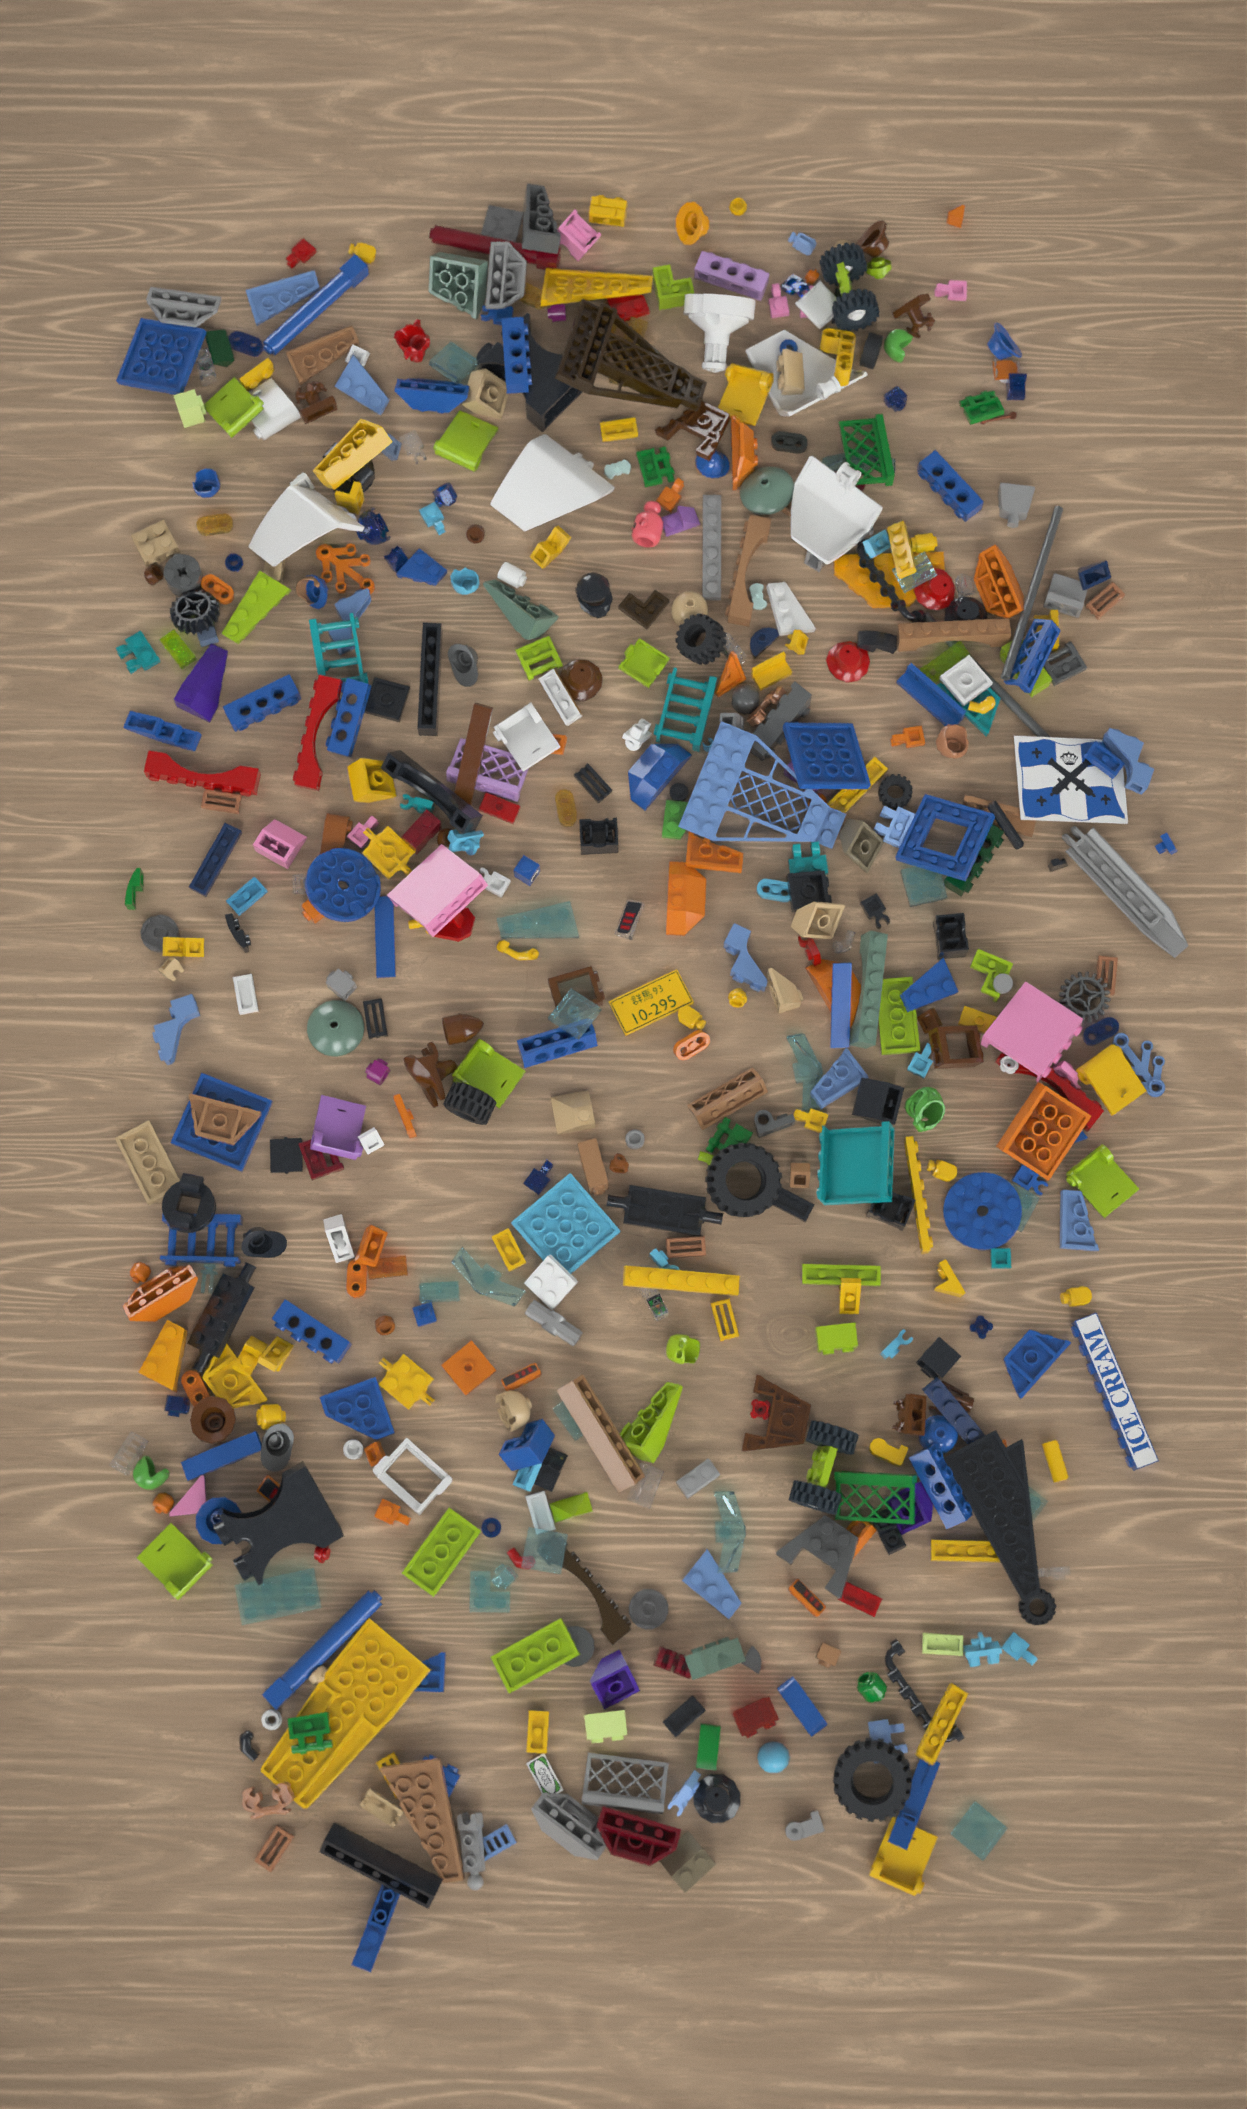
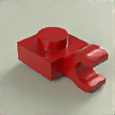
(300, 252)
(812, 952)

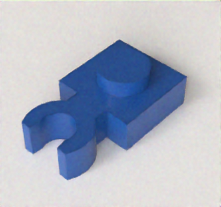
(497, 314)
(1026, 1178)

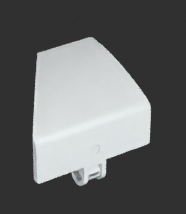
(817, 368)
(547, 484)
(830, 511)
(295, 521)

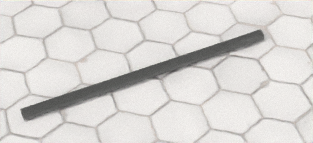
(1031, 594)
(1005, 697)

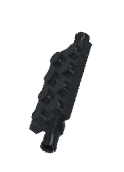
(664, 1210)
(221, 1316)

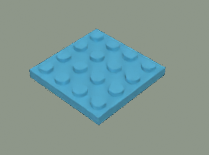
(566, 1225)

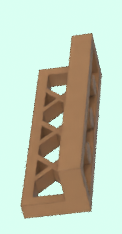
(1023, 827)
(729, 1099)

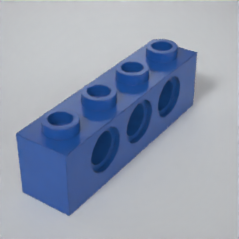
(513, 328)
(948, 476)
(265, 694)
(357, 710)
(553, 1045)
(289, 1311)
(941, 1496)

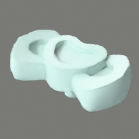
(617, 469)
(757, 596)

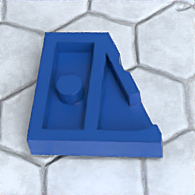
(436, 1677)

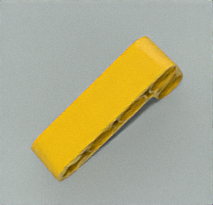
(842, 344)

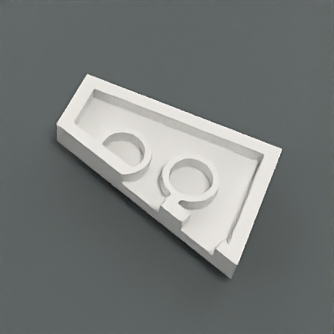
(787, 610)

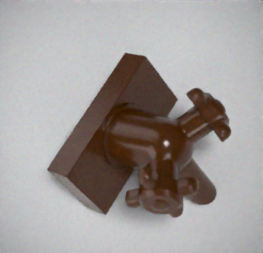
(913, 311)
(317, 407)
(911, 1415)

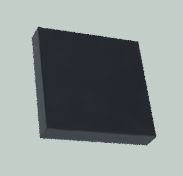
(387, 699)

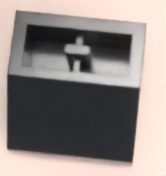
(878, 1101)

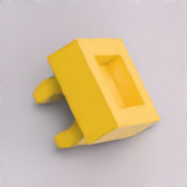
(798, 642)

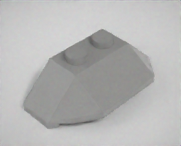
(505, 276)
(182, 307)
(569, 1825)

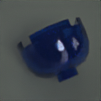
(374, 528)

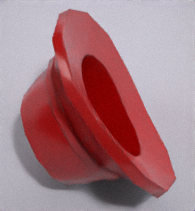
(936, 592)
(848, 666)

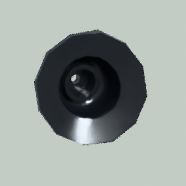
(974, 610)
(718, 1808)

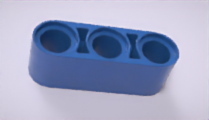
(802, 1706)

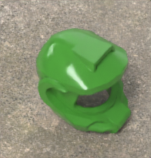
(925, 1104)

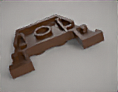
(707, 423)
(786, 1421)

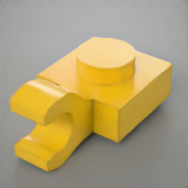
(813, 1120)

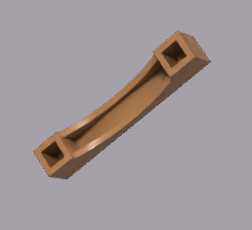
(757, 532)
(988, 631)

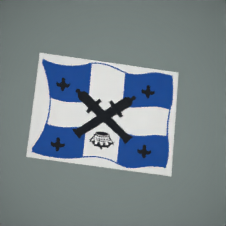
(1064, 785)

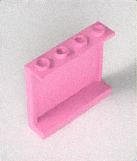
(438, 889)
(1033, 1030)

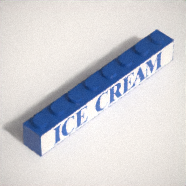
(1115, 1392)

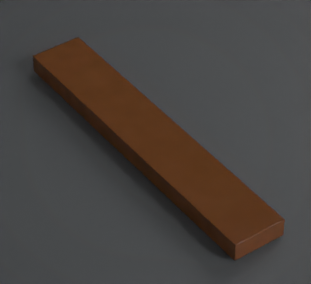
(473, 752)

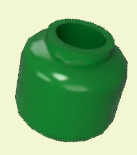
(871, 1687)

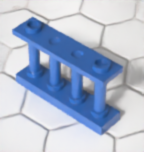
(231, 1222)

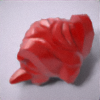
(413, 341)

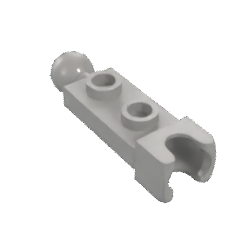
(472, 1847)

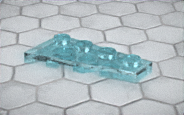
(541, 923)

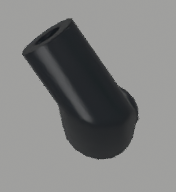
(245, 1745)

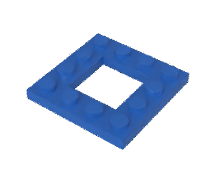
(930, 808)

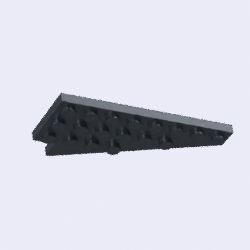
(998, 1492)

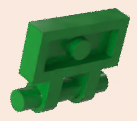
(980, 411)
(650, 469)
(737, 1135)
(309, 1726)

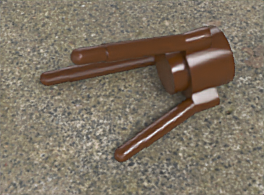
(963, 1398)

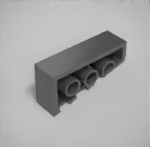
(538, 222)

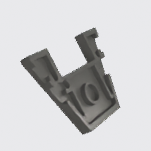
(829, 1544)

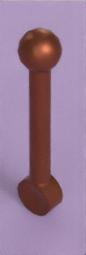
(1012, 415)

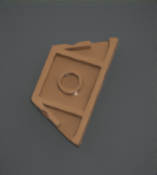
(221, 1120)

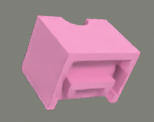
(577, 235)

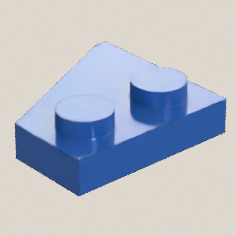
(422, 569)

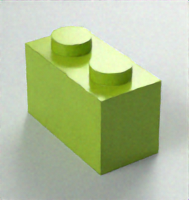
(836, 1337)

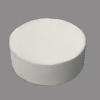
(353, 1449)

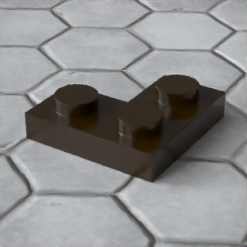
(645, 612)

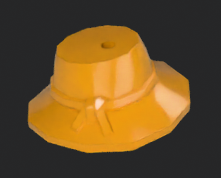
(691, 223)

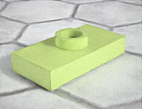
(942, 1644)

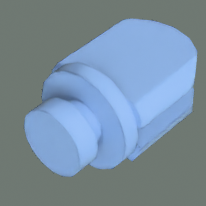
(802, 243)

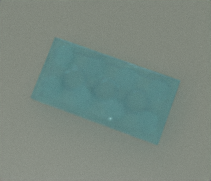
(278, 1596)

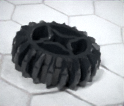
(194, 612)

